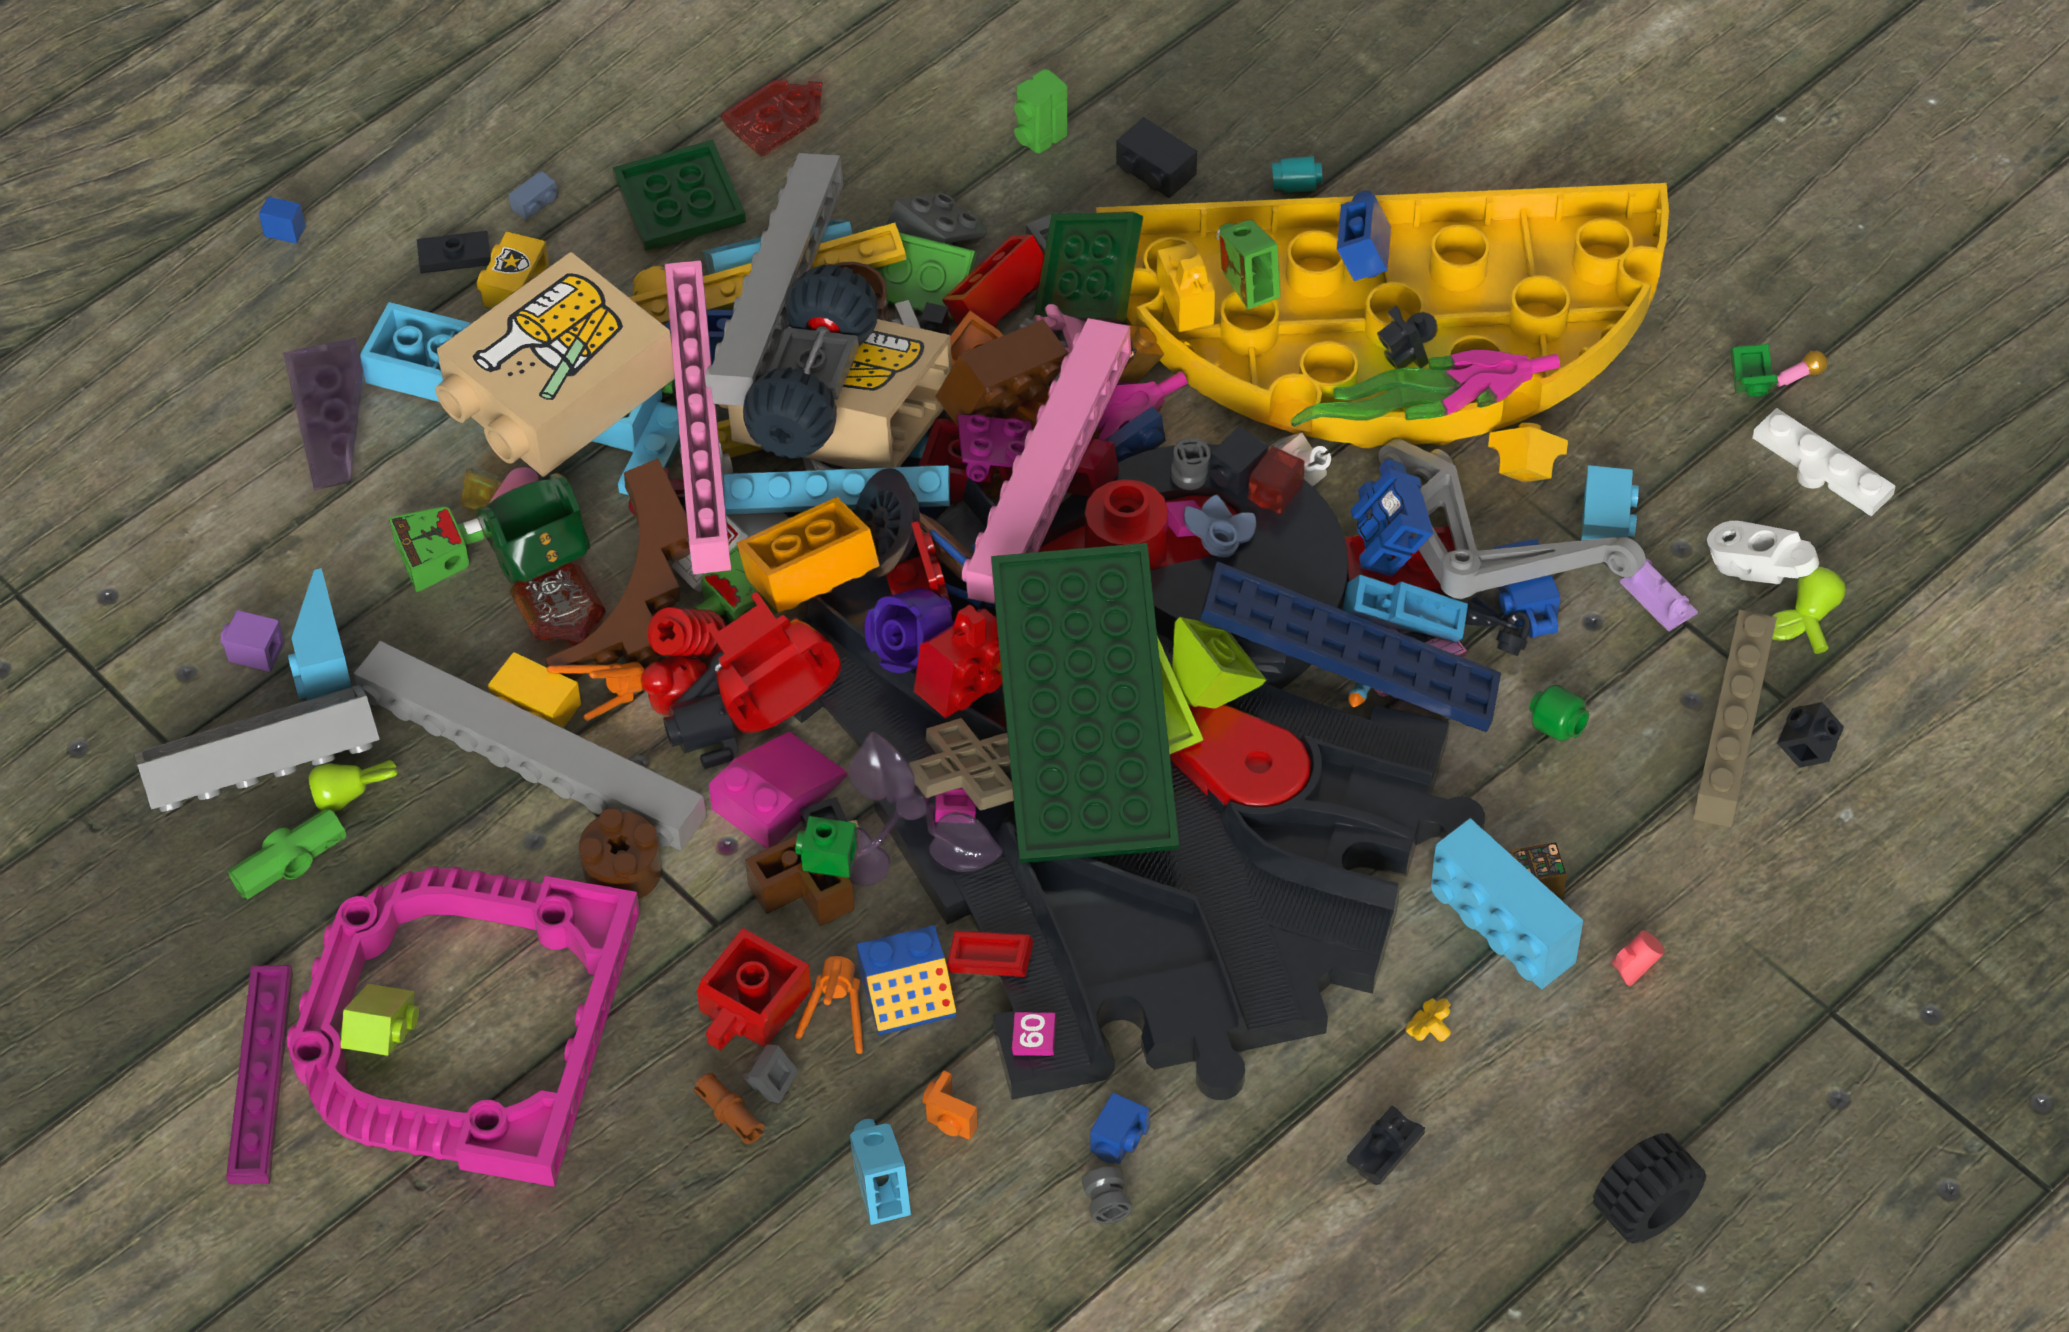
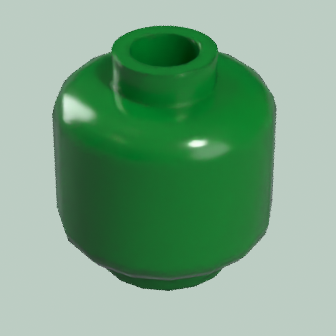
(1559, 713)

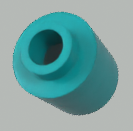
(1296, 174)

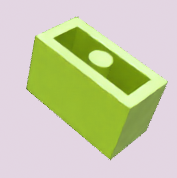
(378, 1019)

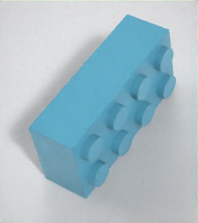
(1506, 904)

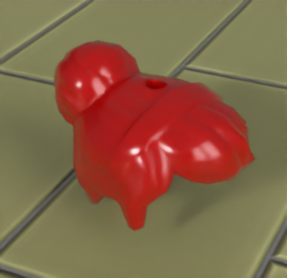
(669, 680)

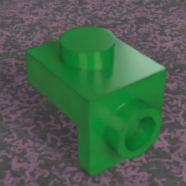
(1752, 370)

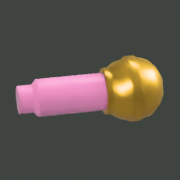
(1812, 364)

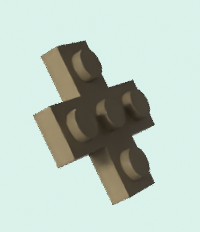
(965, 763)

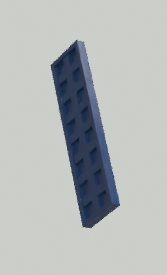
(1351, 646)

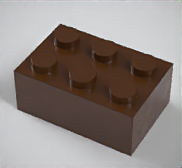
(1003, 373)

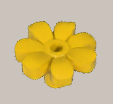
(1430, 1020)

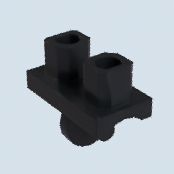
(1406, 339)
(1385, 1145)

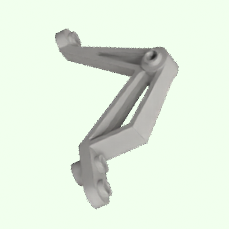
(1472, 571)

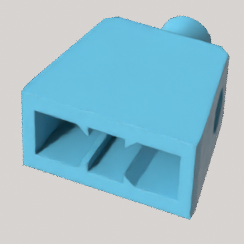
(876, 1155)

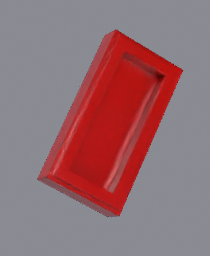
(990, 953)

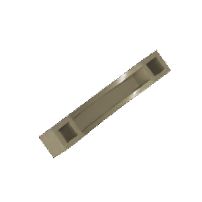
(1735, 719)

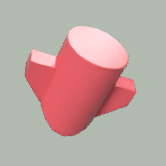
(1638, 957)

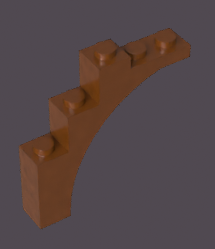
(652, 582)

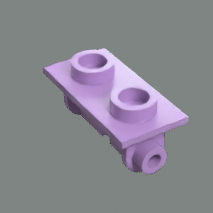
(1659, 597)

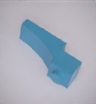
(1406, 608)

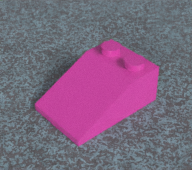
(770, 785)

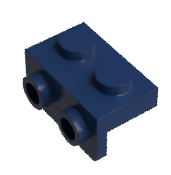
(1139, 435)

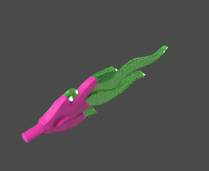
(1441, 389)

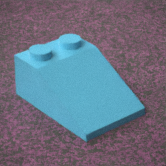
(318, 656)

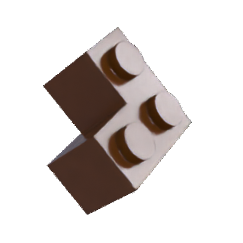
(779, 879)

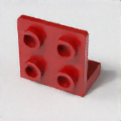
(920, 571)

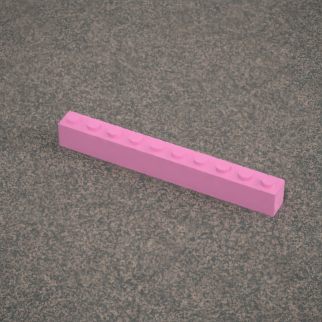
(697, 419)
(1051, 451)

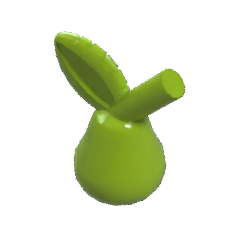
(1815, 598)
(337, 785)

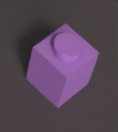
(252, 640)

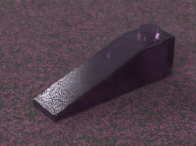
(327, 403)

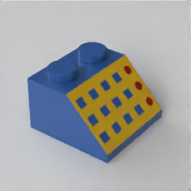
(906, 980)

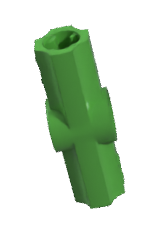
(287, 853)

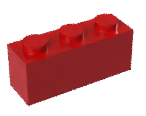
(998, 281)

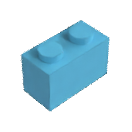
(1608, 503)

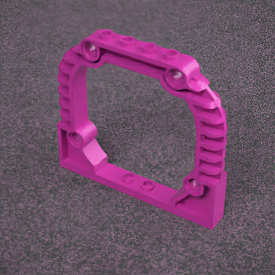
(527, 1136)

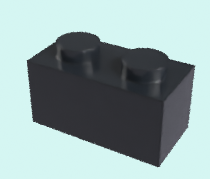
(935, 318)

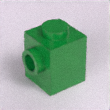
(827, 846)

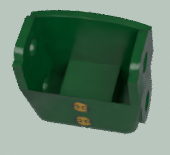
(535, 528)

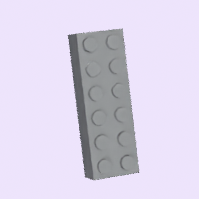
(257, 747)

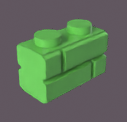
(1041, 111)

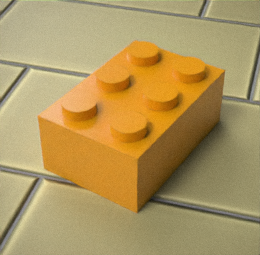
(808, 554)

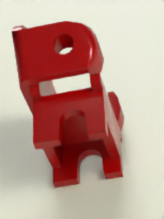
(767, 673)

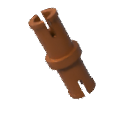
(729, 1108)

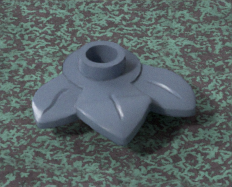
(1218, 528)

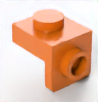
(947, 1112)

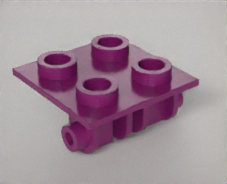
(990, 442)

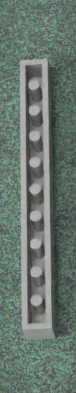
(784, 255)
(528, 744)

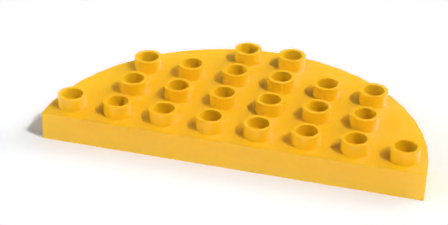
(1491, 266)

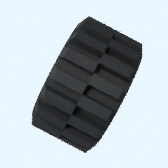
(1649, 1188)

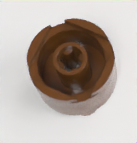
(621, 852)

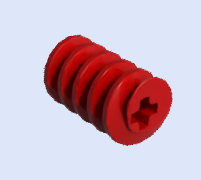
(684, 632)

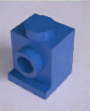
(1118, 1129)

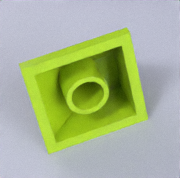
(1211, 664)

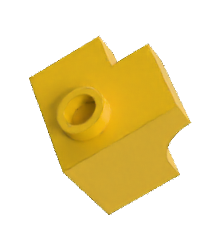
(1527, 451)

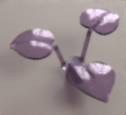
(959, 839)

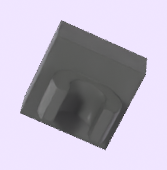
(771, 1073)

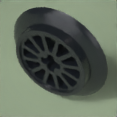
(888, 510)

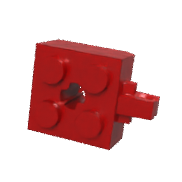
(960, 662)
(751, 990)

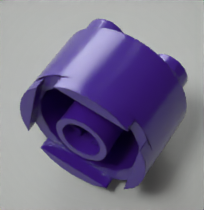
(903, 623)

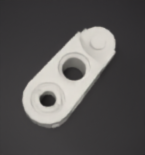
(1760, 552)

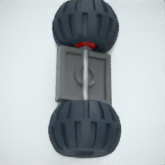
(794, 403)

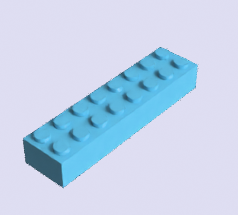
(406, 359)

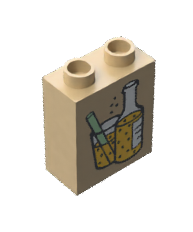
(554, 365)
(884, 400)

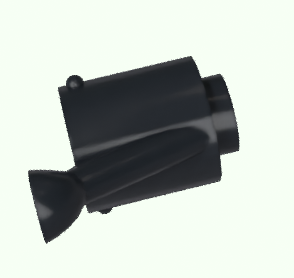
(702, 720)

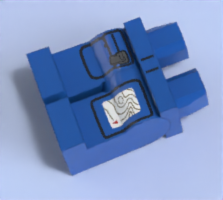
(1389, 516)

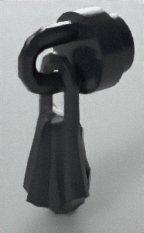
(1482, 615)

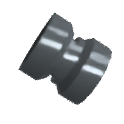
(1190, 463)
(1108, 1200)

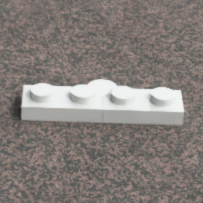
(1823, 462)

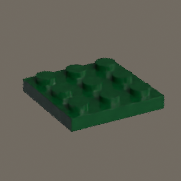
(679, 195)
(1089, 265)

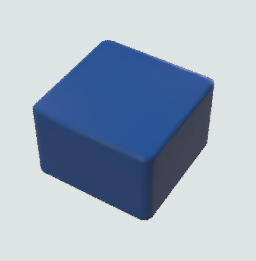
(282, 220)

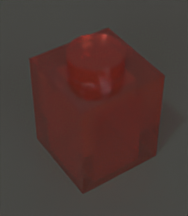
(1276, 480)

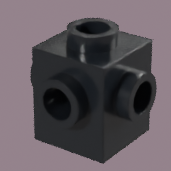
(1810, 734)

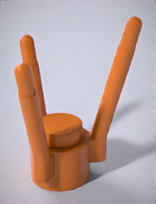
(620, 679)
(836, 982)

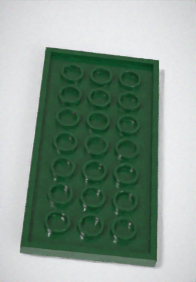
(1084, 703)

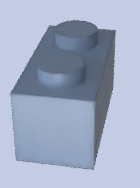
(533, 195)

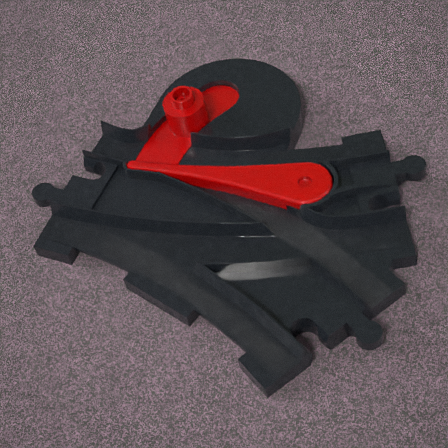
(1272, 813)

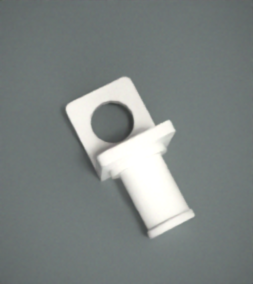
(1315, 463)

